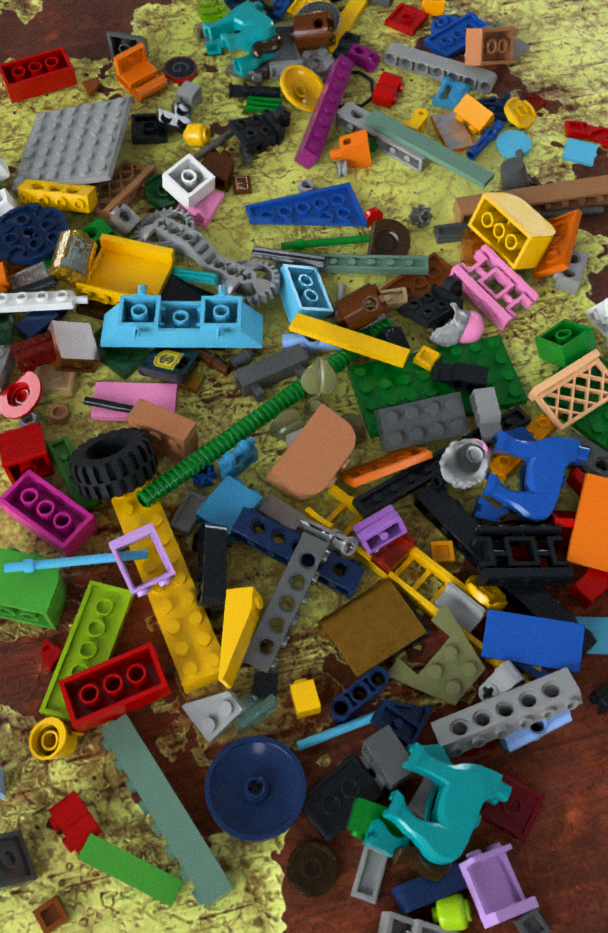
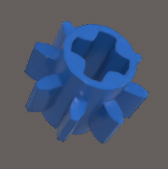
(205, 477)

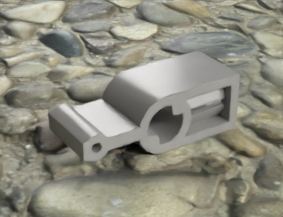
(486, 412)

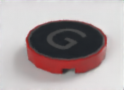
(180, 69)

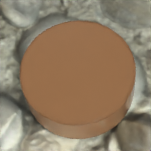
(59, 413)

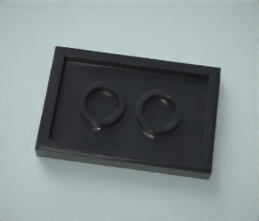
(332, 798)

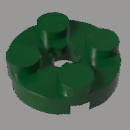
(154, 196)

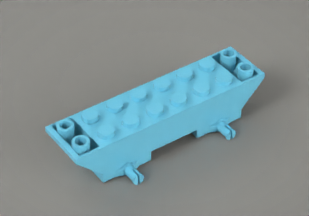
(207, 323)

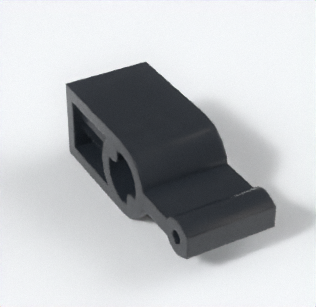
(460, 375)

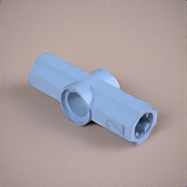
(314, 347)
(524, 736)

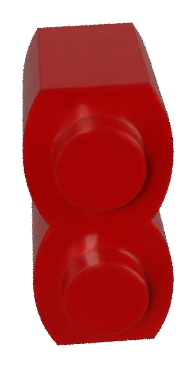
(387, 90)
(74, 821)

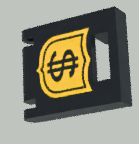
(164, 364)

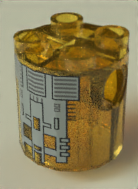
(73, 257)

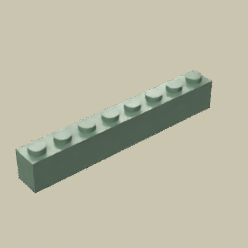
(167, 811)

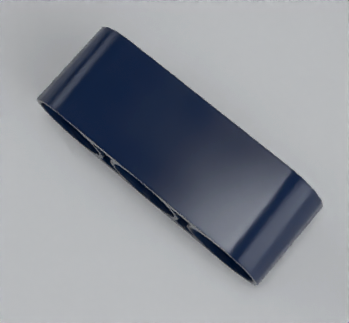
(364, 685)
(423, 892)

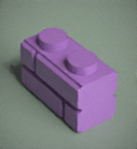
(379, 529)

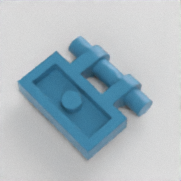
(238, 459)

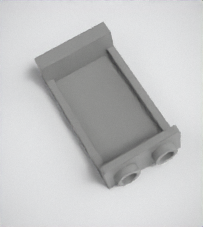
(286, 55)

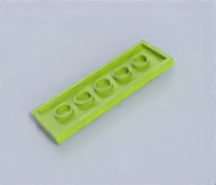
(89, 640)

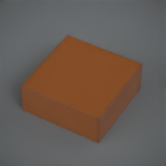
(51, 915)

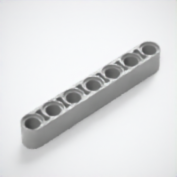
(437, 67)

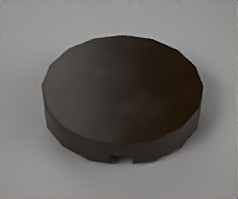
(312, 869)

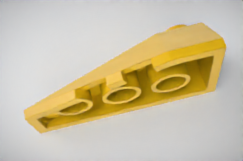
(239, 624)

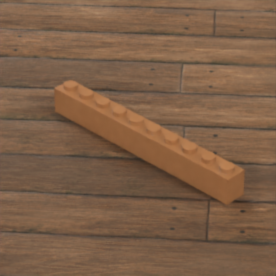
(546, 197)

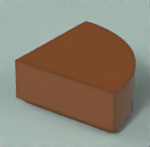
(91, 86)

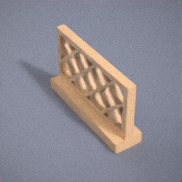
(562, 379)

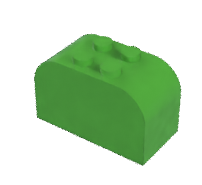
(31, 597)

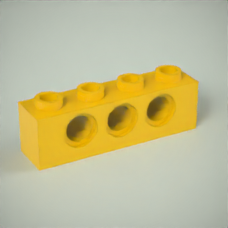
(58, 195)

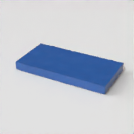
(533, 641)

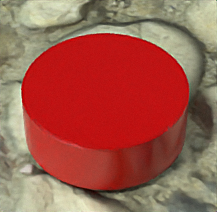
(372, 215)

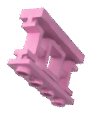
(484, 297)

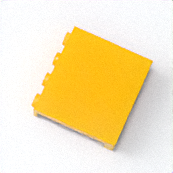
(125, 265)

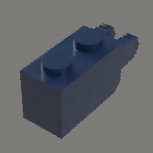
(37, 322)

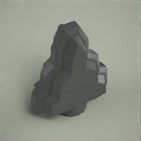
(255, 76)

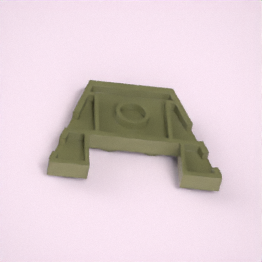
(450, 669)

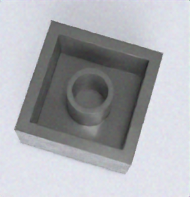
(385, 757)

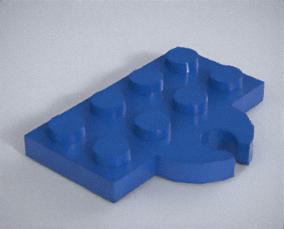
(449, 37)

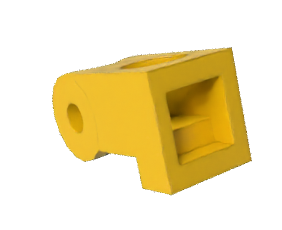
(418, 121)

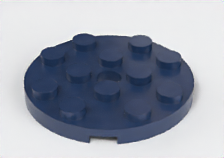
(23, 249)

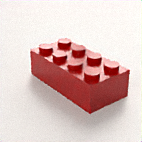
(37, 74)
(114, 687)

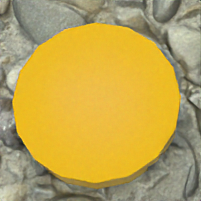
(520, 112)
(489, 596)

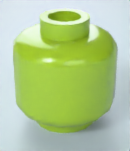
(452, 912)

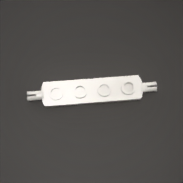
(40, 301)

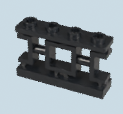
(520, 572)

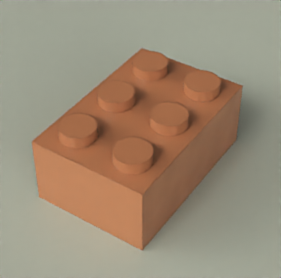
(489, 46)
(168, 432)

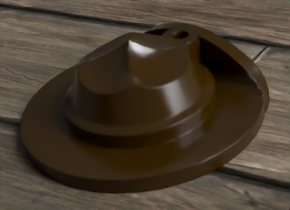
(388, 238)

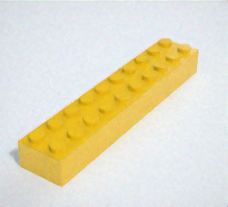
(174, 605)

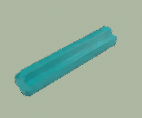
(195, 276)

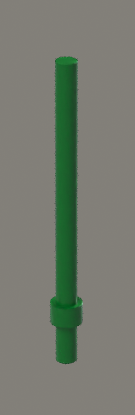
(300, 244)

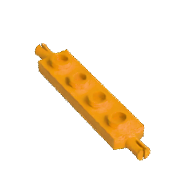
(505, 465)

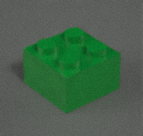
(565, 343)

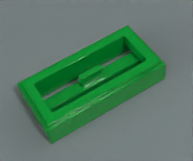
(256, 104)

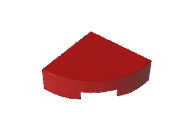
(50, 654)

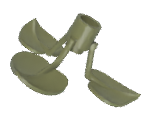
(315, 380)

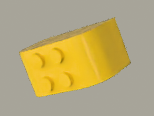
(512, 229)

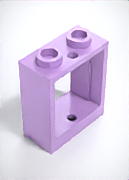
(132, 538)

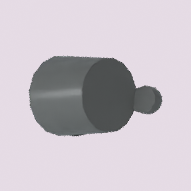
(514, 172)

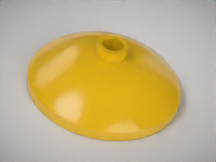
(301, 86)

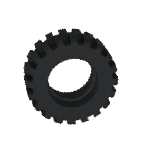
(113, 464)

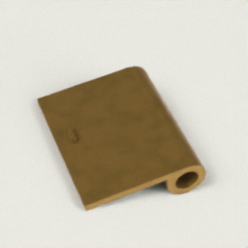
(371, 627)

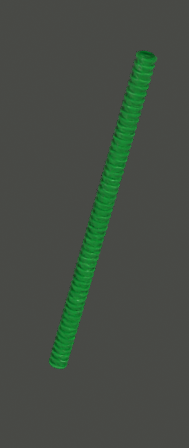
(241, 429)

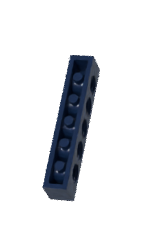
(263, 542)

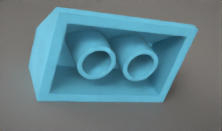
(303, 292)

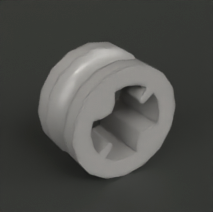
(342, 168)

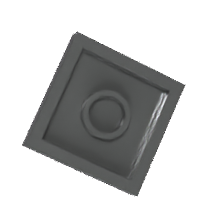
(15, 861)

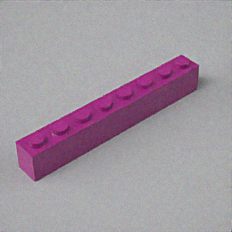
(324, 112)

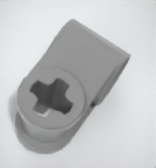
(502, 680)

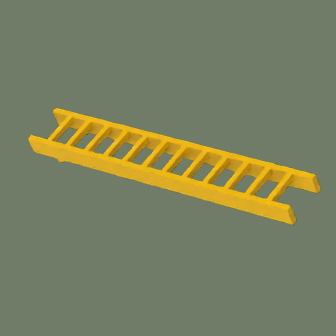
(415, 554)

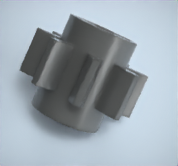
(420, 216)

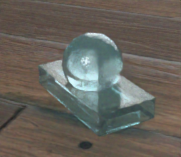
(254, 711)

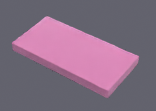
(129, 393)

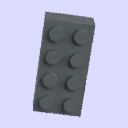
(421, 421)

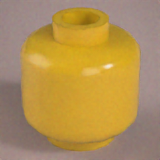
(197, 135)

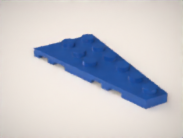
(319, 207)

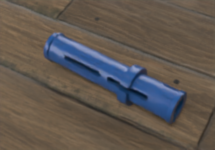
(488, 136)

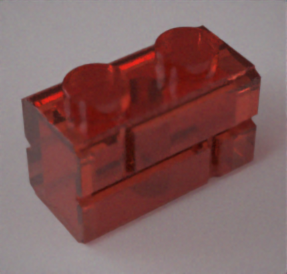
(34, 352)

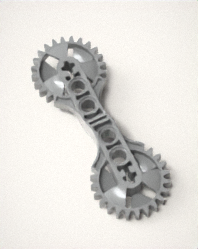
(183, 238)

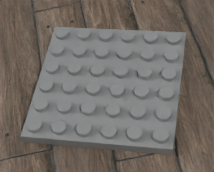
(75, 143)

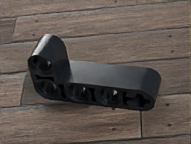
(211, 545)

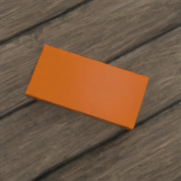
(560, 250)
(384, 465)
(590, 530)

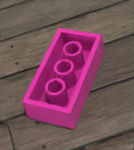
(48, 513)

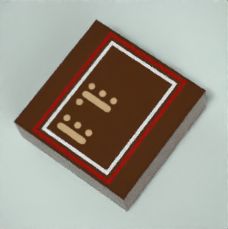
(241, 185)

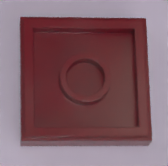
(518, 812)

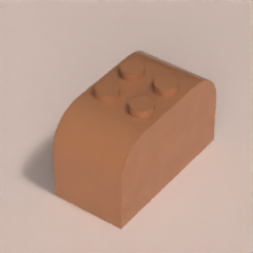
(314, 456)

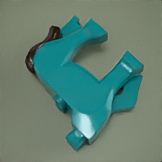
(245, 30)
(448, 814)

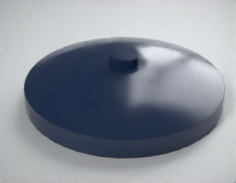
(255, 789)

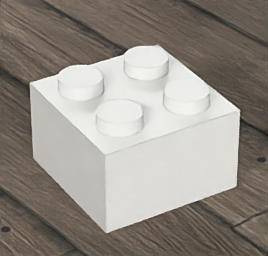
(188, 181)

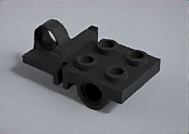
(259, 131)
(434, 308)

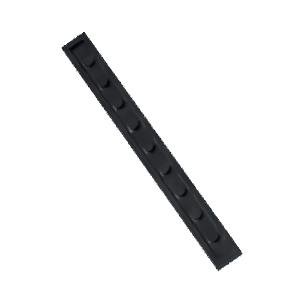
(422, 473)

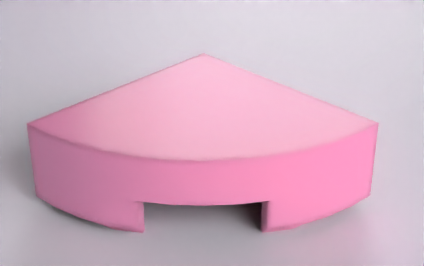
(198, 217)

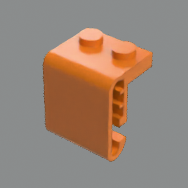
(137, 73)

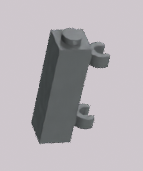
(271, 370)

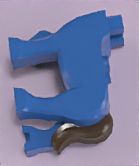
(539, 478)

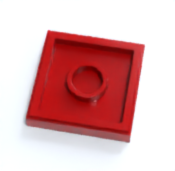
(406, 19)

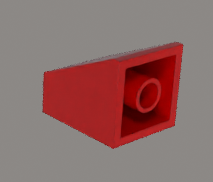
(25, 450)

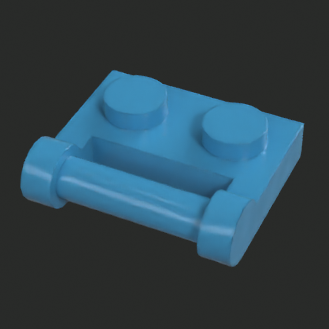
(457, 92)

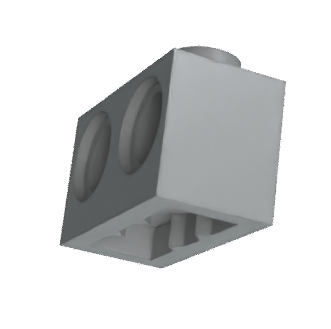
(571, 278)

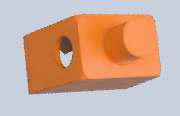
(354, 149)

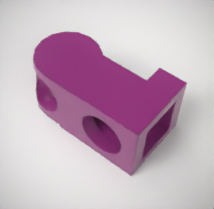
(364, 57)

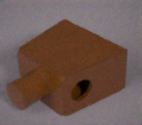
(221, 167)

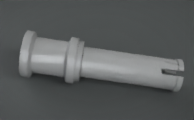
(335, 538)

